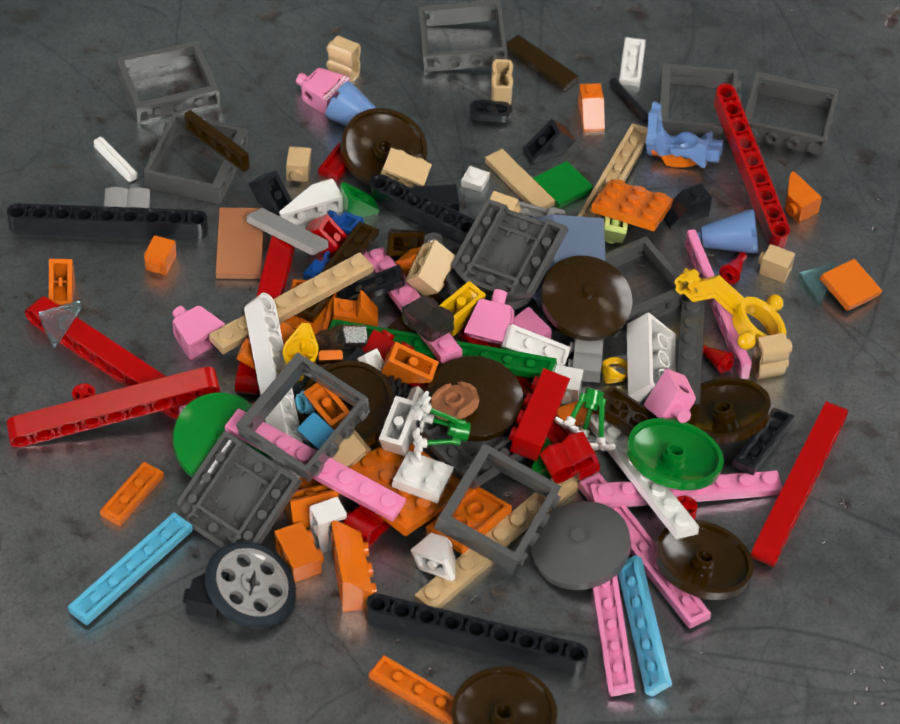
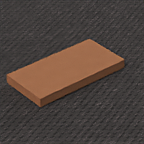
(238, 245)

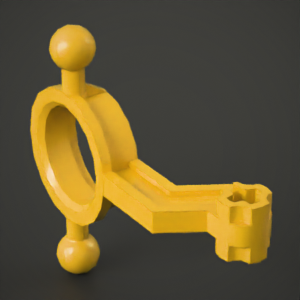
(734, 303)

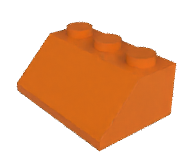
(351, 567)

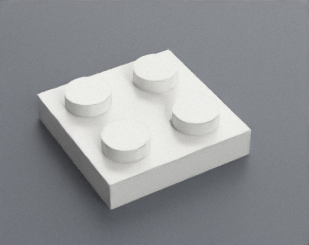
(423, 477)

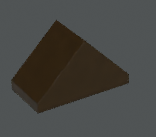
(403, 240)

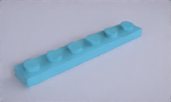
(130, 568)
(644, 627)

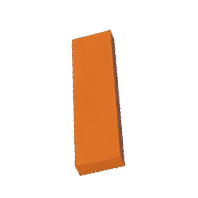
(413, 688)

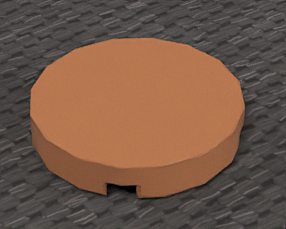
(456, 400)

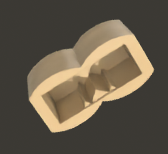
(344, 57)
(502, 80)
(771, 356)

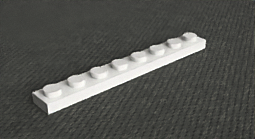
(657, 496)

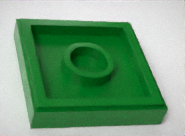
(564, 184)

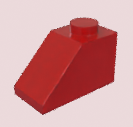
(329, 230)

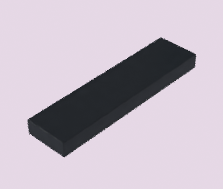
(762, 443)

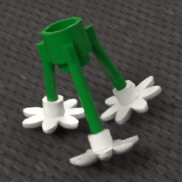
(592, 400)
(457, 428)

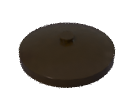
(373, 134)
(586, 298)
(371, 384)
(497, 390)
(731, 409)
(705, 564)
(503, 697)

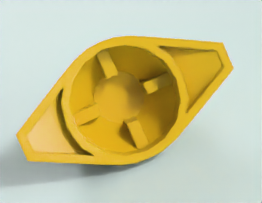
(303, 342)

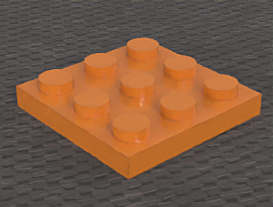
(632, 204)

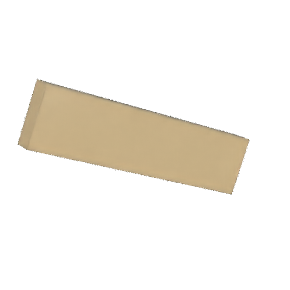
(518, 179)

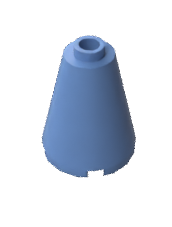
(347, 104)
(731, 233)

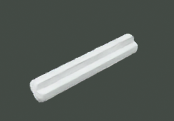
(115, 159)

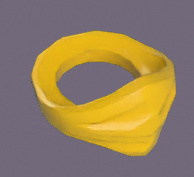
(609, 374)

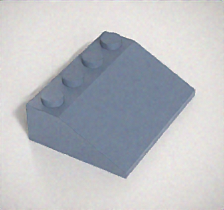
(583, 238)

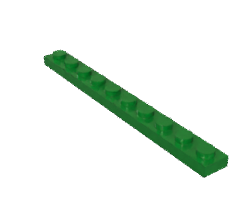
(517, 362)

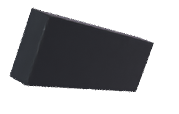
(375, 284)

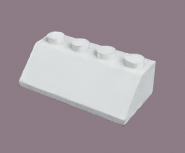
(649, 352)

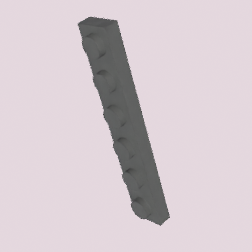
(692, 344)

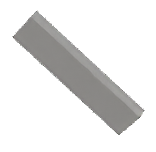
(287, 231)

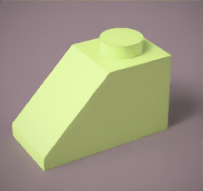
(614, 230)

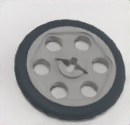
(245, 614)

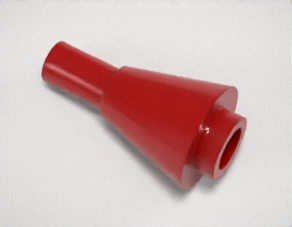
(732, 270)
(719, 358)

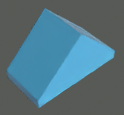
(314, 431)

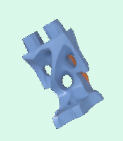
(683, 148)

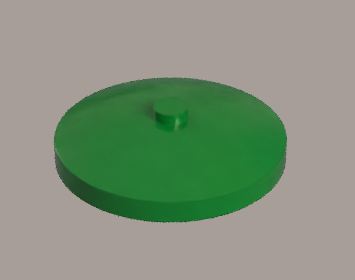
(201, 427)
(674, 454)

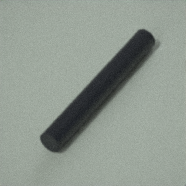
(629, 99)

